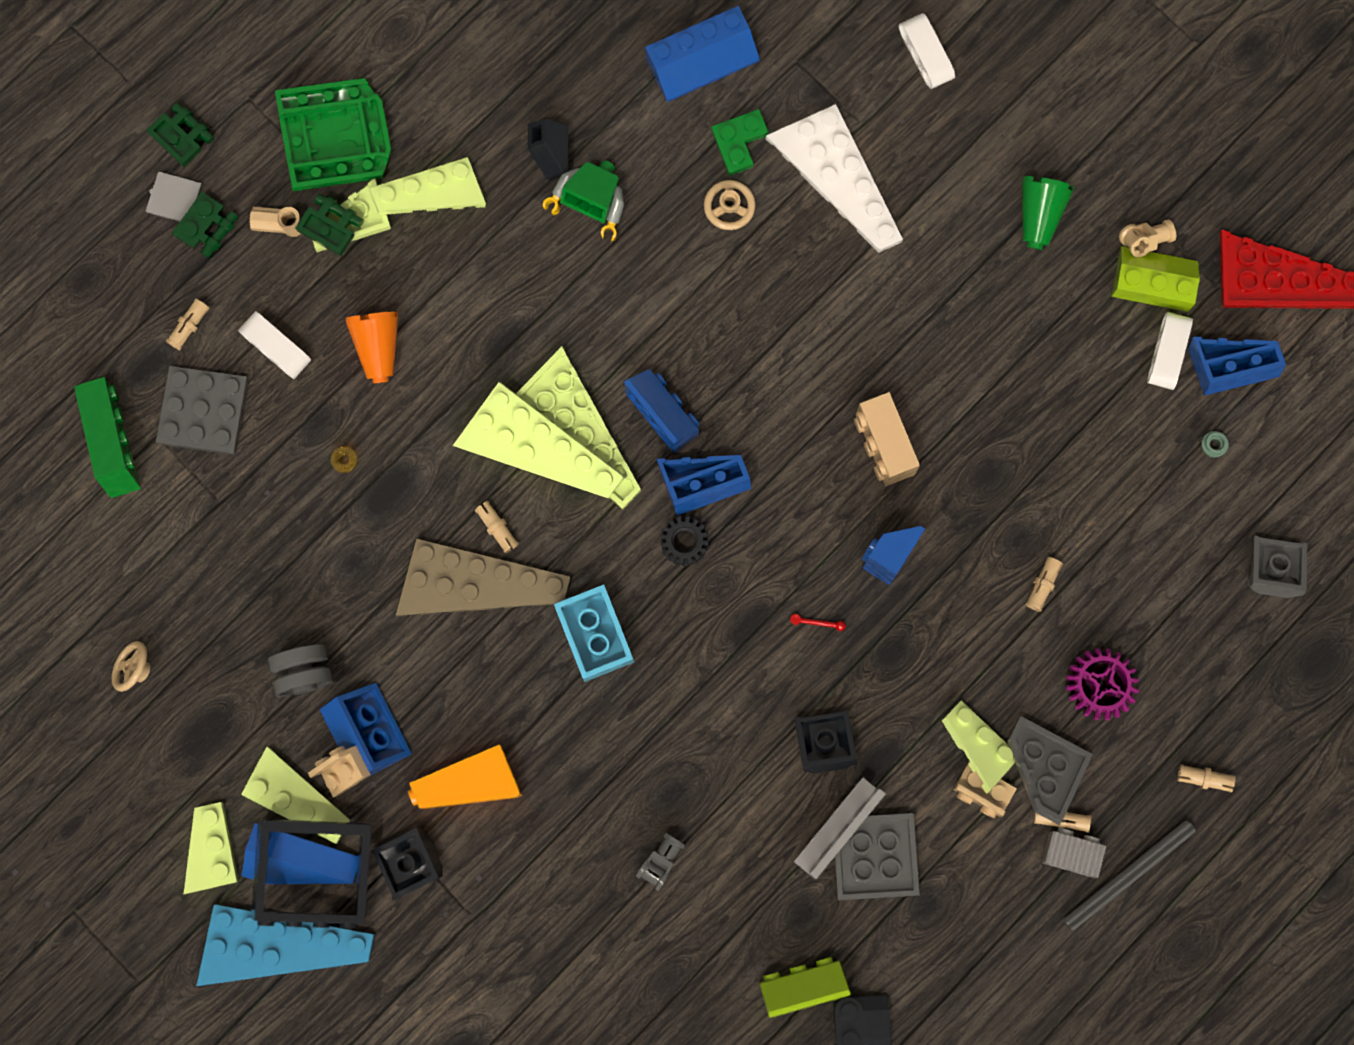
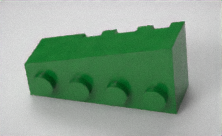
(106, 437)

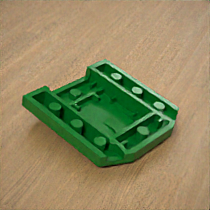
(333, 134)

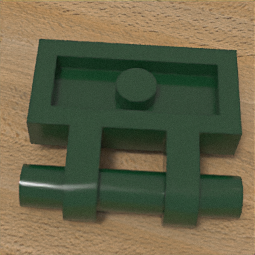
(174, 139)
(197, 222)
(326, 231)

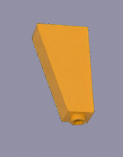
(472, 780)

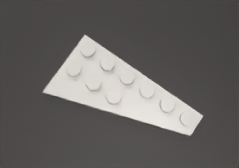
(833, 165)

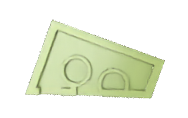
(365, 208)
(984, 748)
(210, 851)

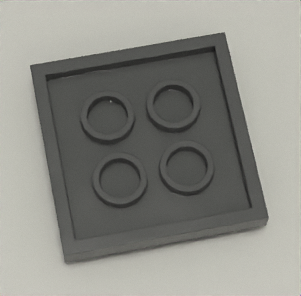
(202, 410)
(879, 859)

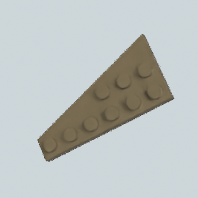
(463, 581)

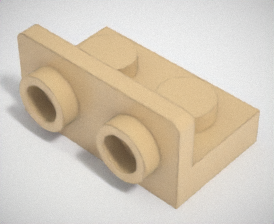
(341, 769)
(993, 802)

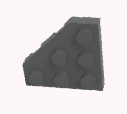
(1047, 767)

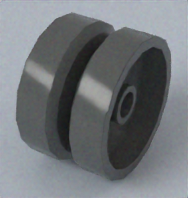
(300, 670)

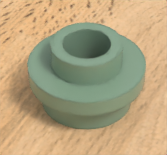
(1222, 442)

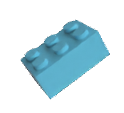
(594, 633)

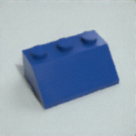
(662, 409)
(889, 553)
(366, 722)

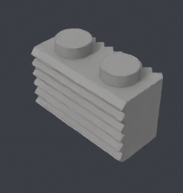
(1074, 854)

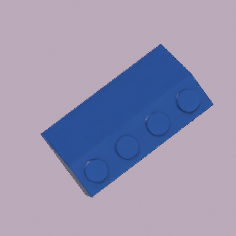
(702, 54)

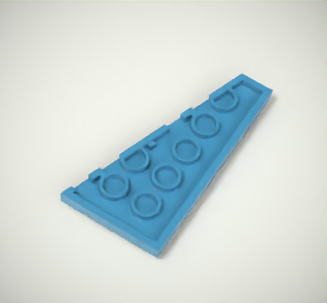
(244, 950)

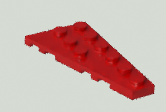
(1278, 278)

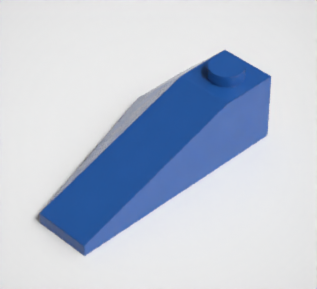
(300, 861)

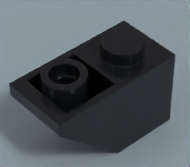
(549, 146)

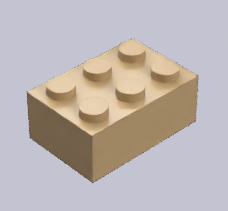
(886, 439)

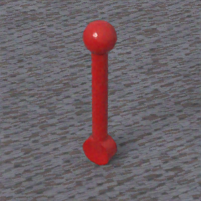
(796, 619)

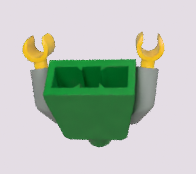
(591, 192)

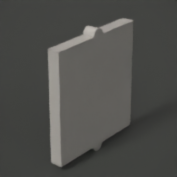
(172, 196)

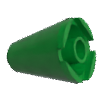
(1042, 209)

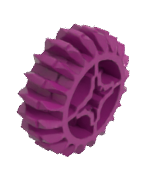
(1113, 689)

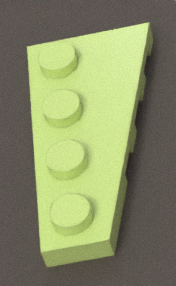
(429, 190)
(288, 794)

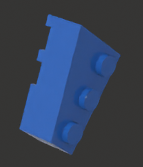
(1234, 364)
(703, 481)

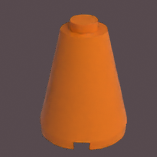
(375, 343)

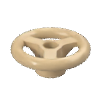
(729, 195)
(135, 668)

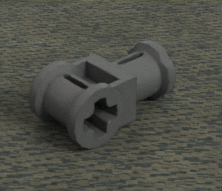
(659, 863)

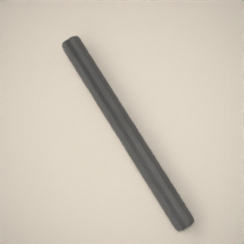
(1129, 875)

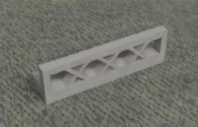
(839, 828)

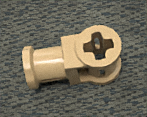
(1145, 238)

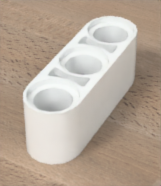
(926, 51)
(274, 345)
(1170, 350)

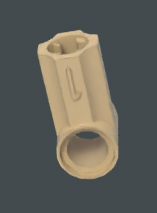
(274, 220)

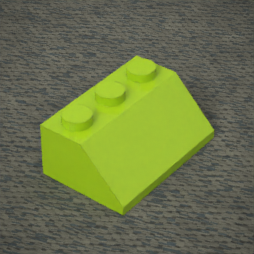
(1156, 280)
(803, 987)

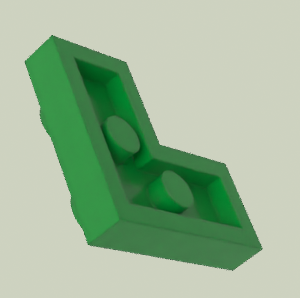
(732, 139)

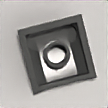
(1278, 568)

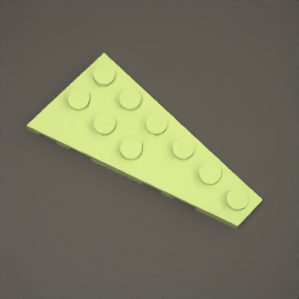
(563, 399)
(523, 437)

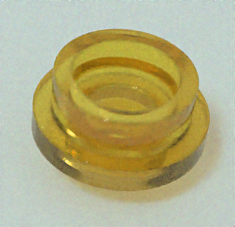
(338, 454)

